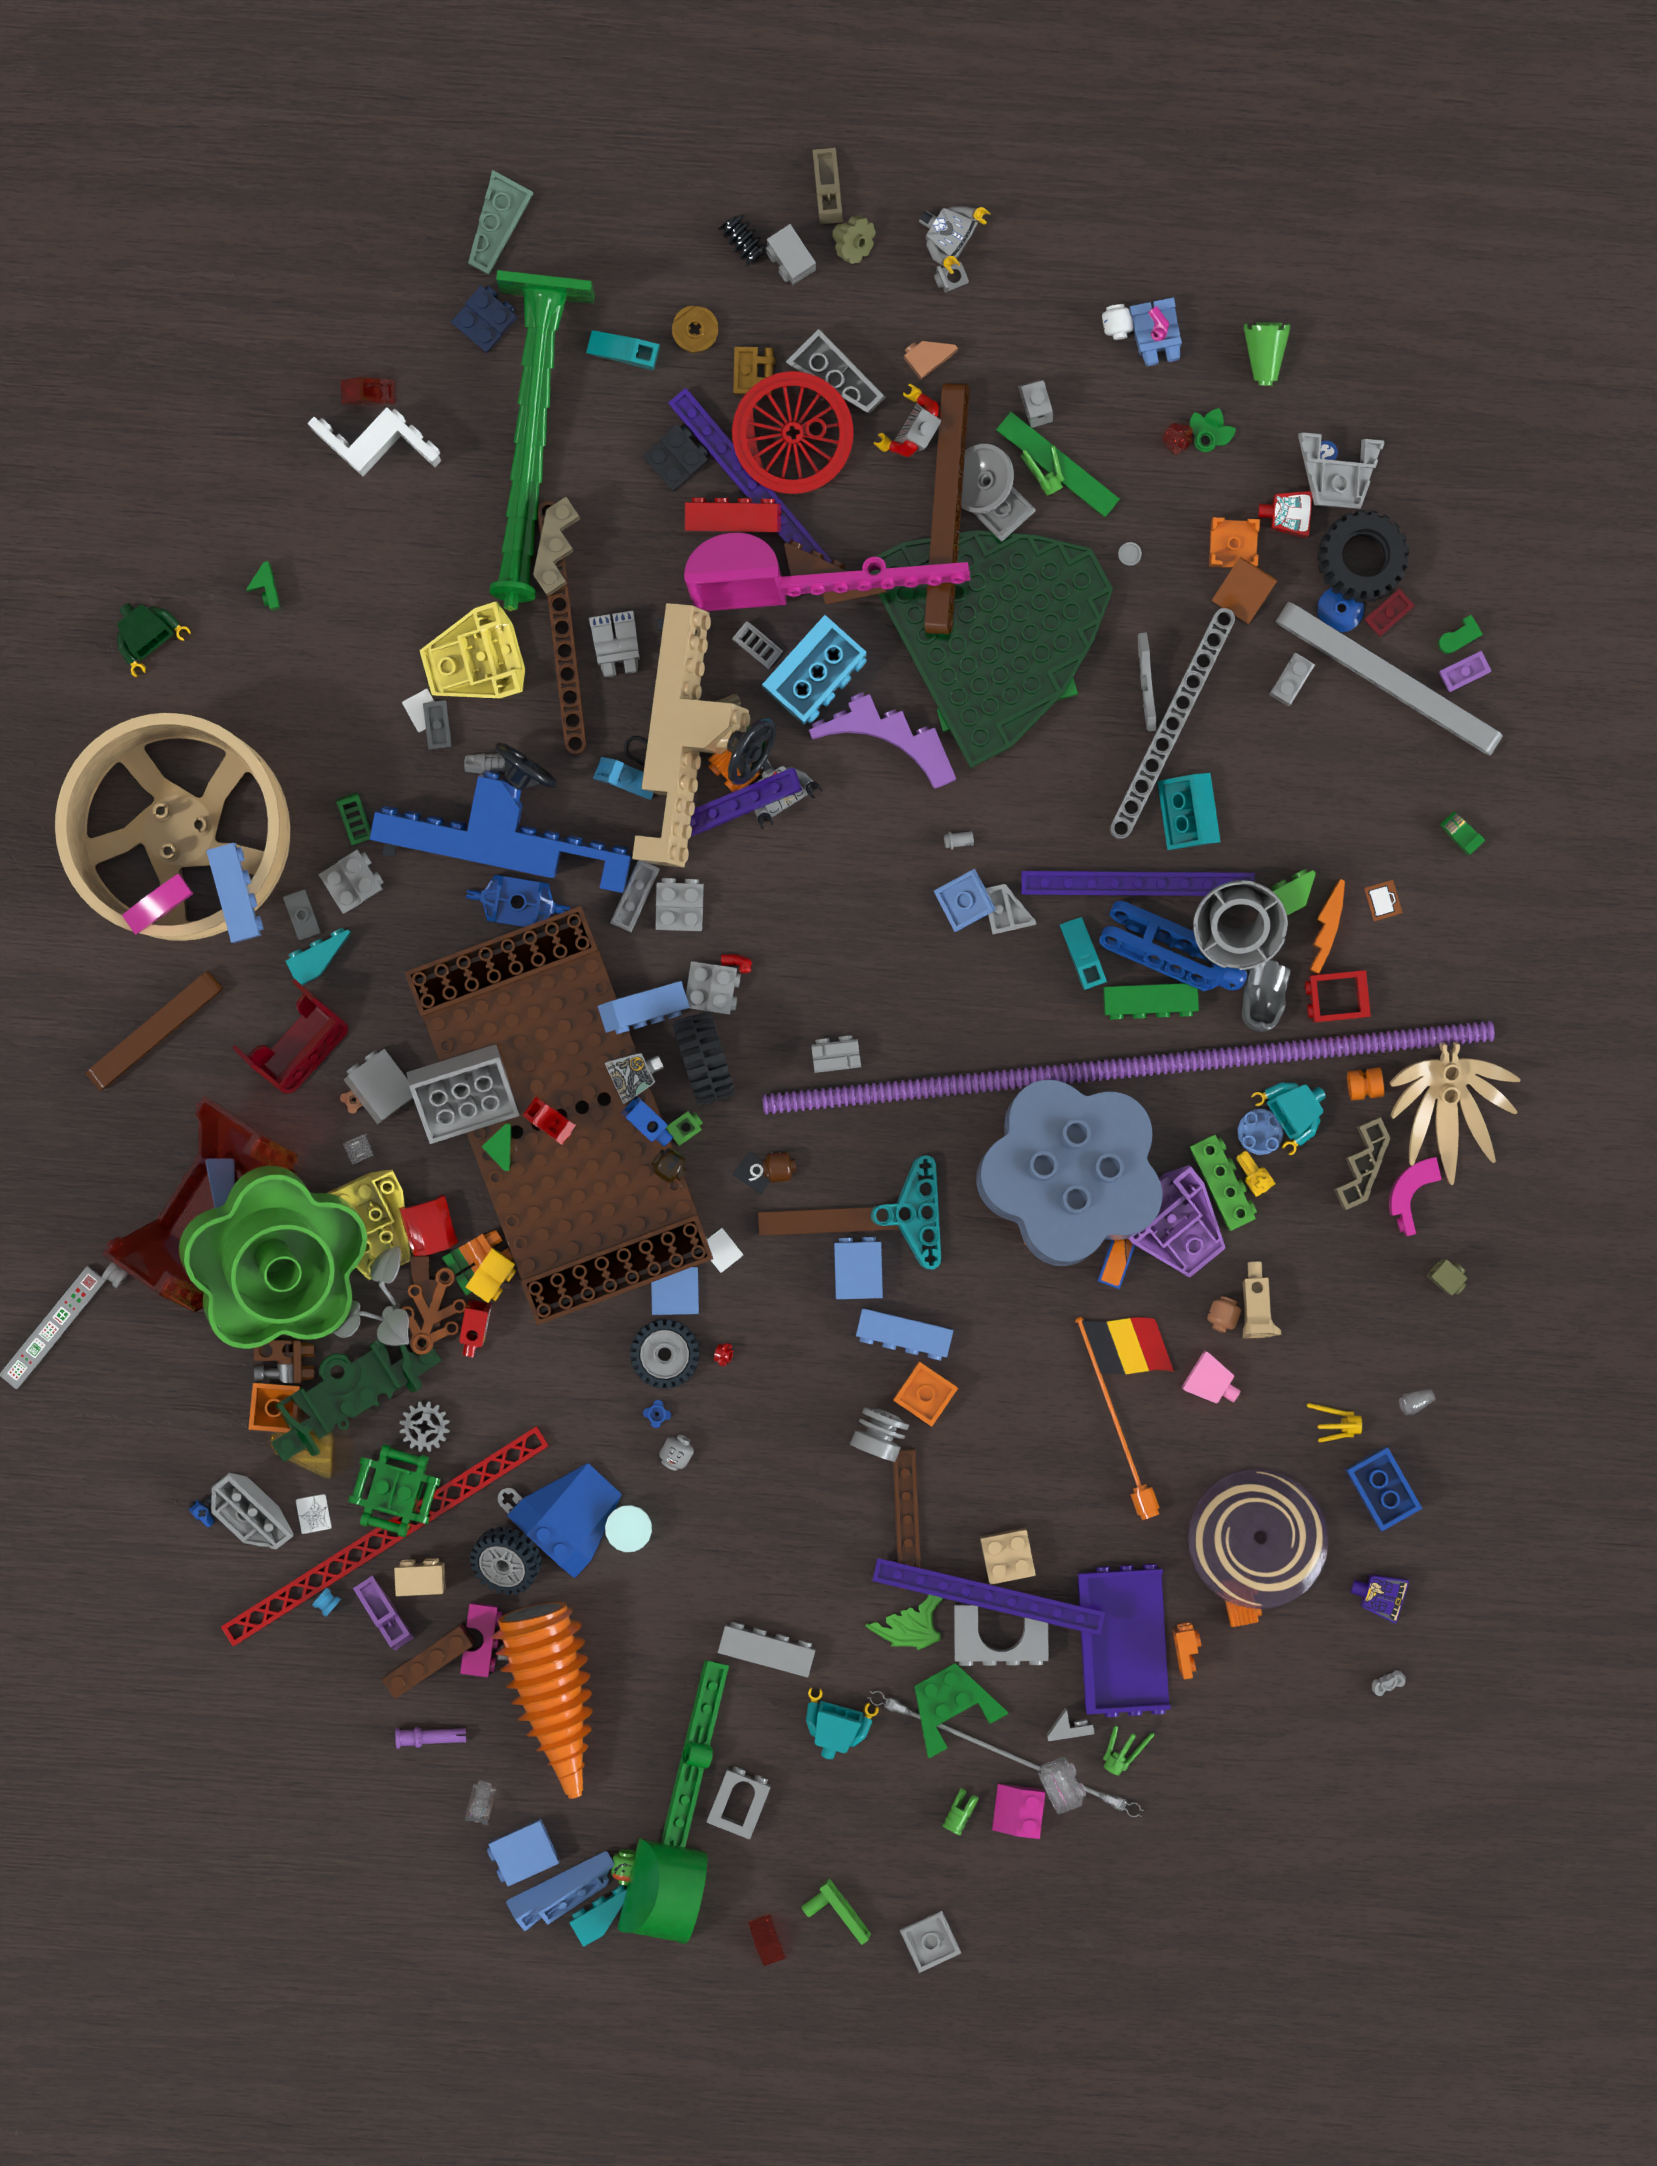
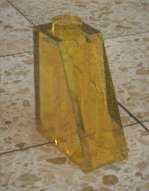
(320, 1464)

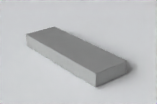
(634, 896)

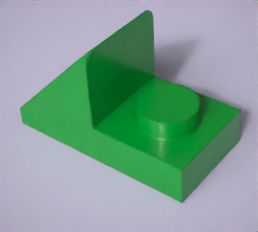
(265, 580)

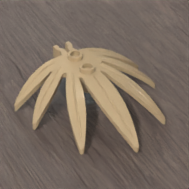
(1447, 1084)

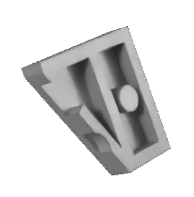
(1009, 911)

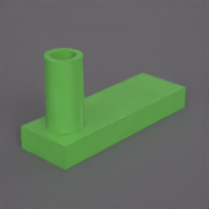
(830, 1894)

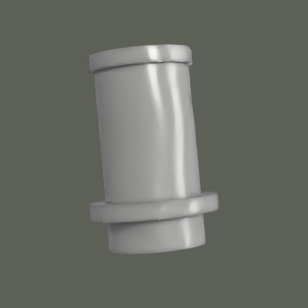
(958, 839)

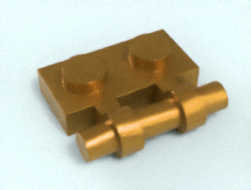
(745, 368)

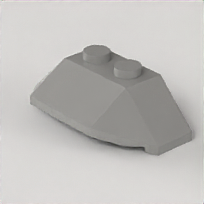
(249, 1512)

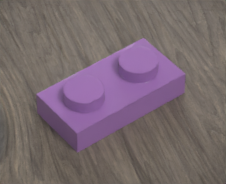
(1465, 671)

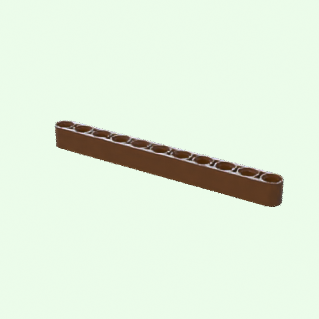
(947, 503)
(565, 663)

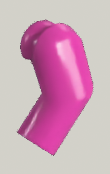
(1160, 326)

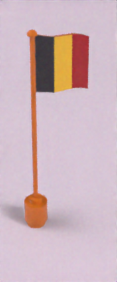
(1127, 1348)

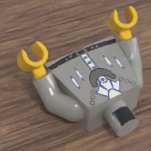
(951, 232)

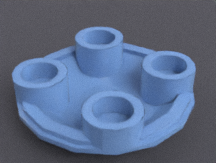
(1260, 1132)

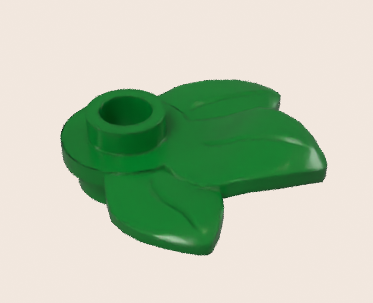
(1212, 428)

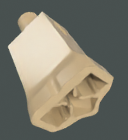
(1257, 1305)

